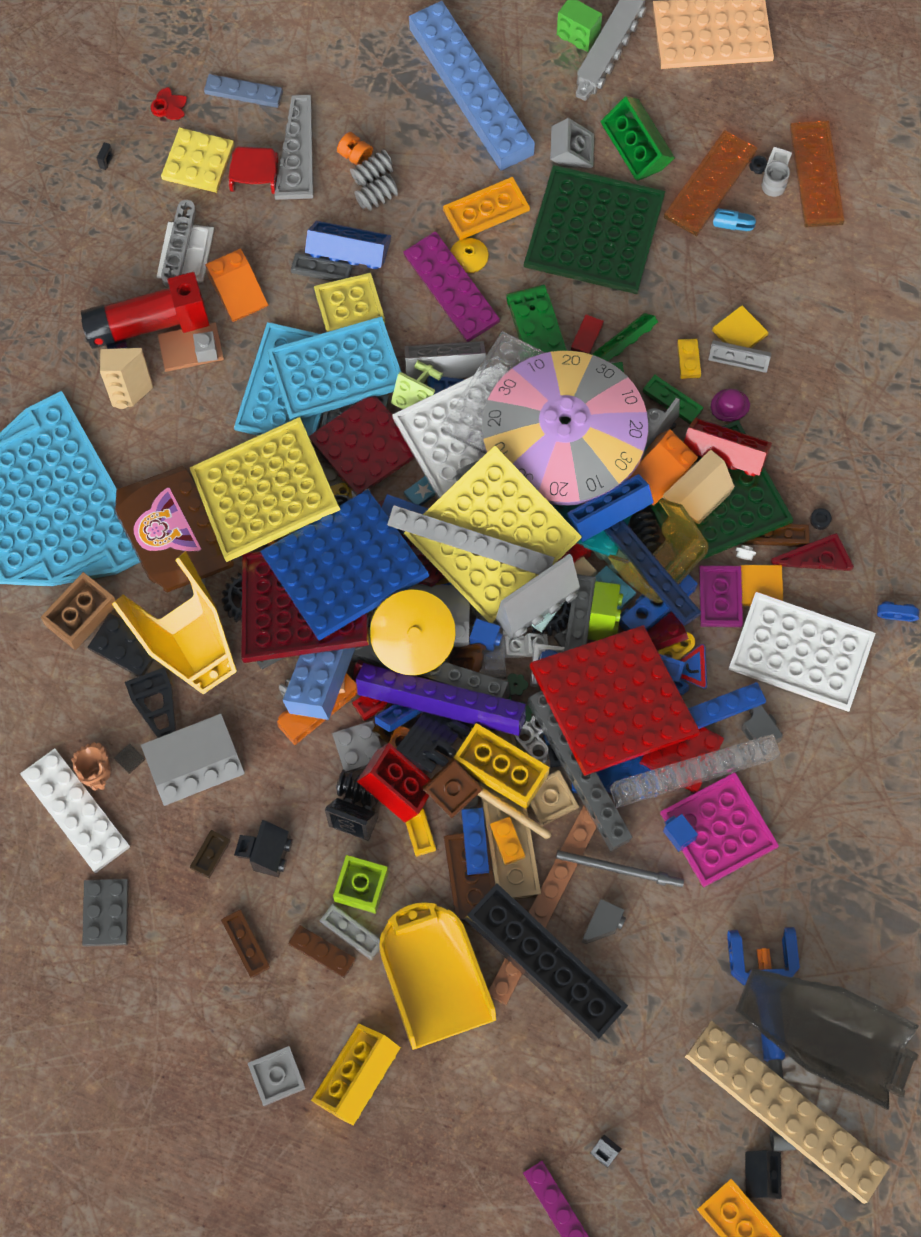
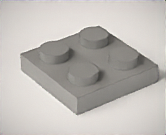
(356, 746)
(276, 1076)

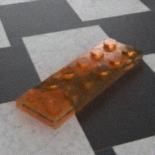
(816, 174)
(710, 183)

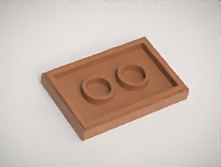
(179, 348)

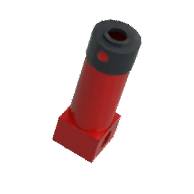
(176, 305)

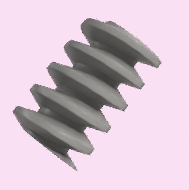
(372, 168)
(376, 191)

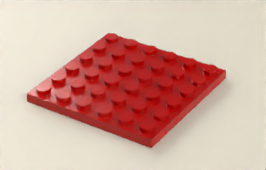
(614, 700)

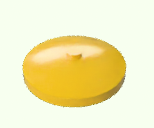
(412, 632)

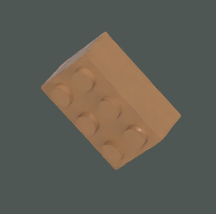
(78, 611)

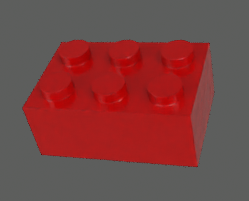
(395, 782)

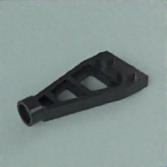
(150, 685)

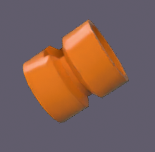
(354, 149)

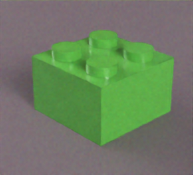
(579, 24)

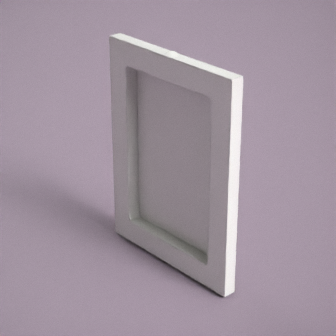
(197, 251)

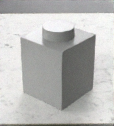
(205, 346)

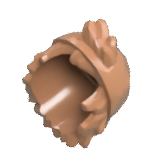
(92, 765)

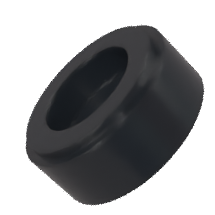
(820, 519)

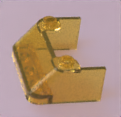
(678, 553)

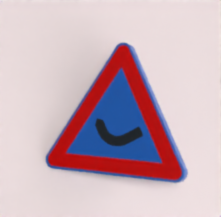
(695, 667)

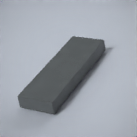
(320, 268)

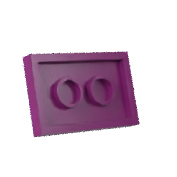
(720, 596)

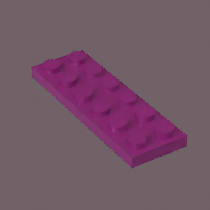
(451, 286)

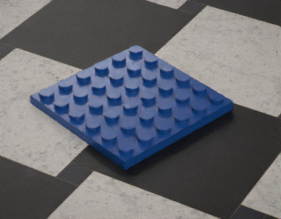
(344, 564)

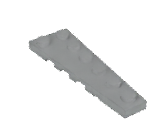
(296, 164)

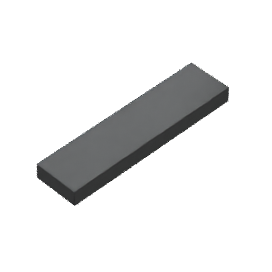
(580, 613)

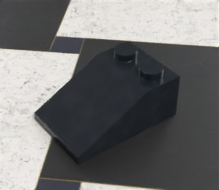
(351, 818)

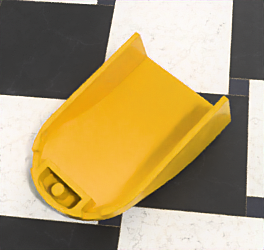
(434, 974)

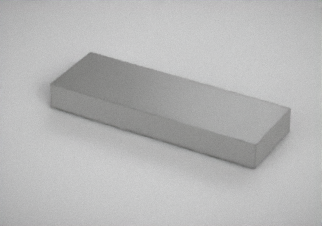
(739, 356)
(351, 931)

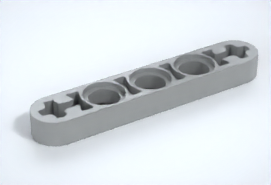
(177, 234)

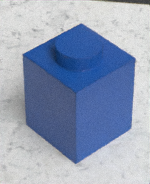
(486, 634)
(679, 832)

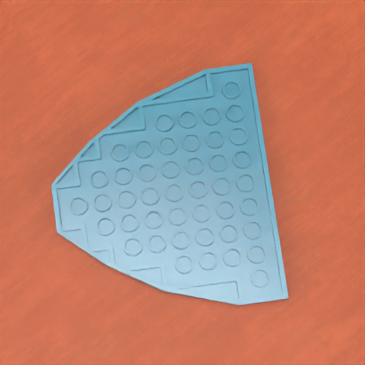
(56, 502)

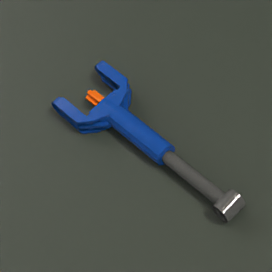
(771, 1052)

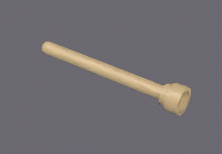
(514, 813)

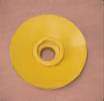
(474, 261)

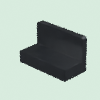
(763, 1174)

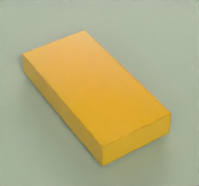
(420, 834)

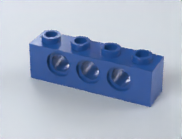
(654, 613)

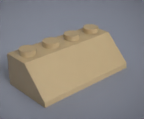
(125, 375)

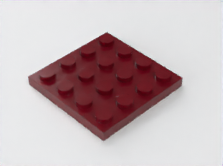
(363, 445)

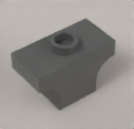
(761, 725)

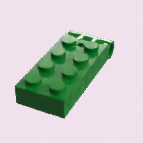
(535, 319)

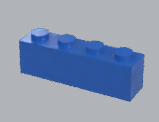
(611, 507)

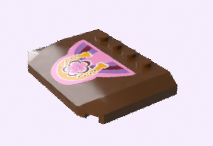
(163, 521)

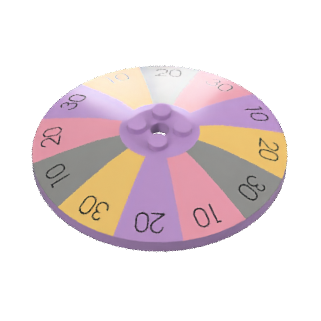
(576, 458)

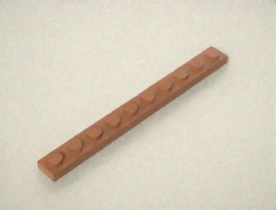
(547, 901)

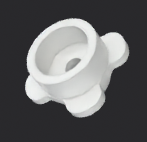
(745, 552)

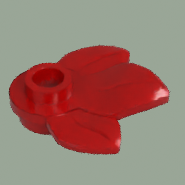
(170, 104)

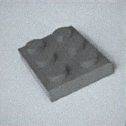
(105, 912)

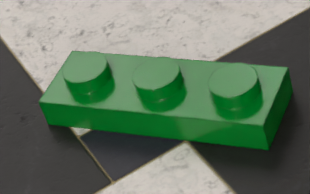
(666, 394)

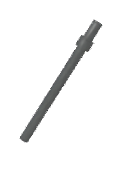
(661, 877)

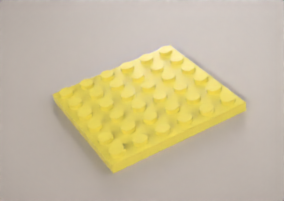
(264, 489)
(499, 504)

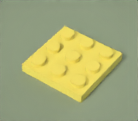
(197, 160)
(348, 301)

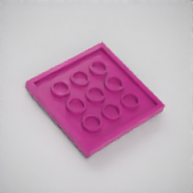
(727, 829)

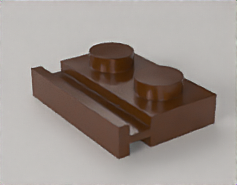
(468, 657)

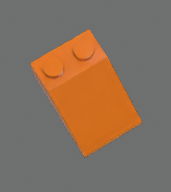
(236, 285)
(664, 463)

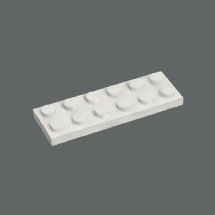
(75, 810)

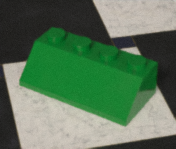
(637, 138)

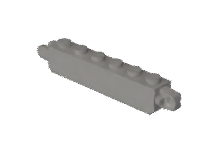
(608, 46)

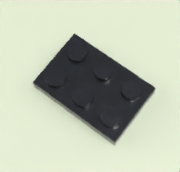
(120, 646)

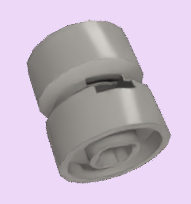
(775, 178)

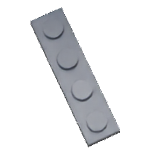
(243, 90)

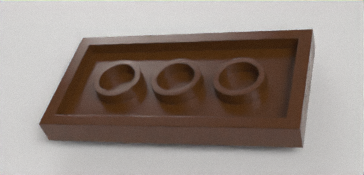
(466, 889)

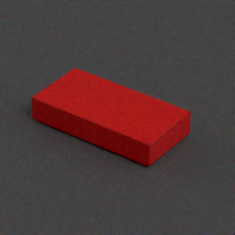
(587, 334)

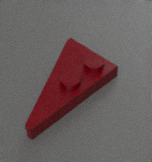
(821, 554)
(667, 632)

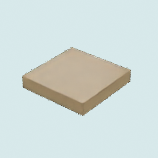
(553, 799)

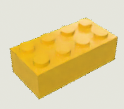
(501, 766)

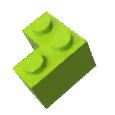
(605, 611)

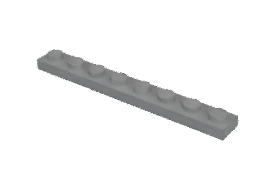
(469, 540)

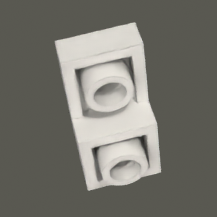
(523, 645)

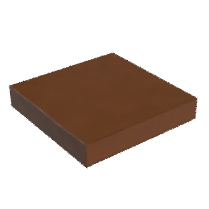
(452, 788)

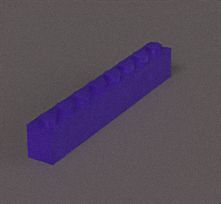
(441, 699)

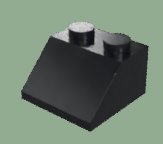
(270, 849)

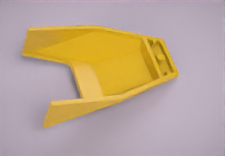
(186, 639)

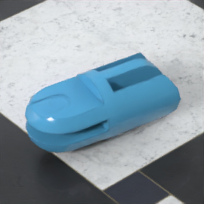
(733, 220)

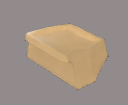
(702, 487)

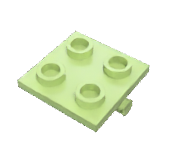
(411, 391)

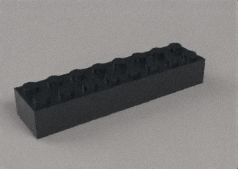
(546, 962)

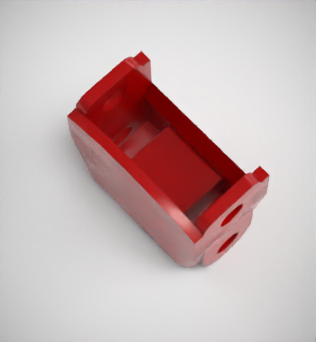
(253, 166)

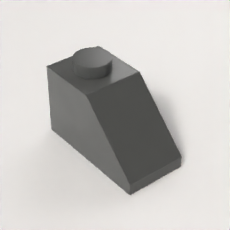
(604, 922)

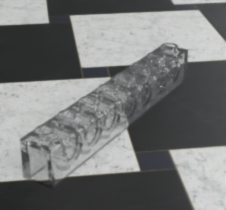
(694, 770)

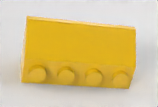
(356, 1074)

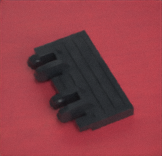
(430, 735)

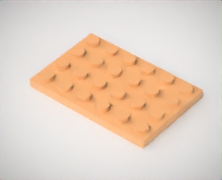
(711, 32)

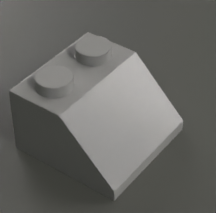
(572, 145)

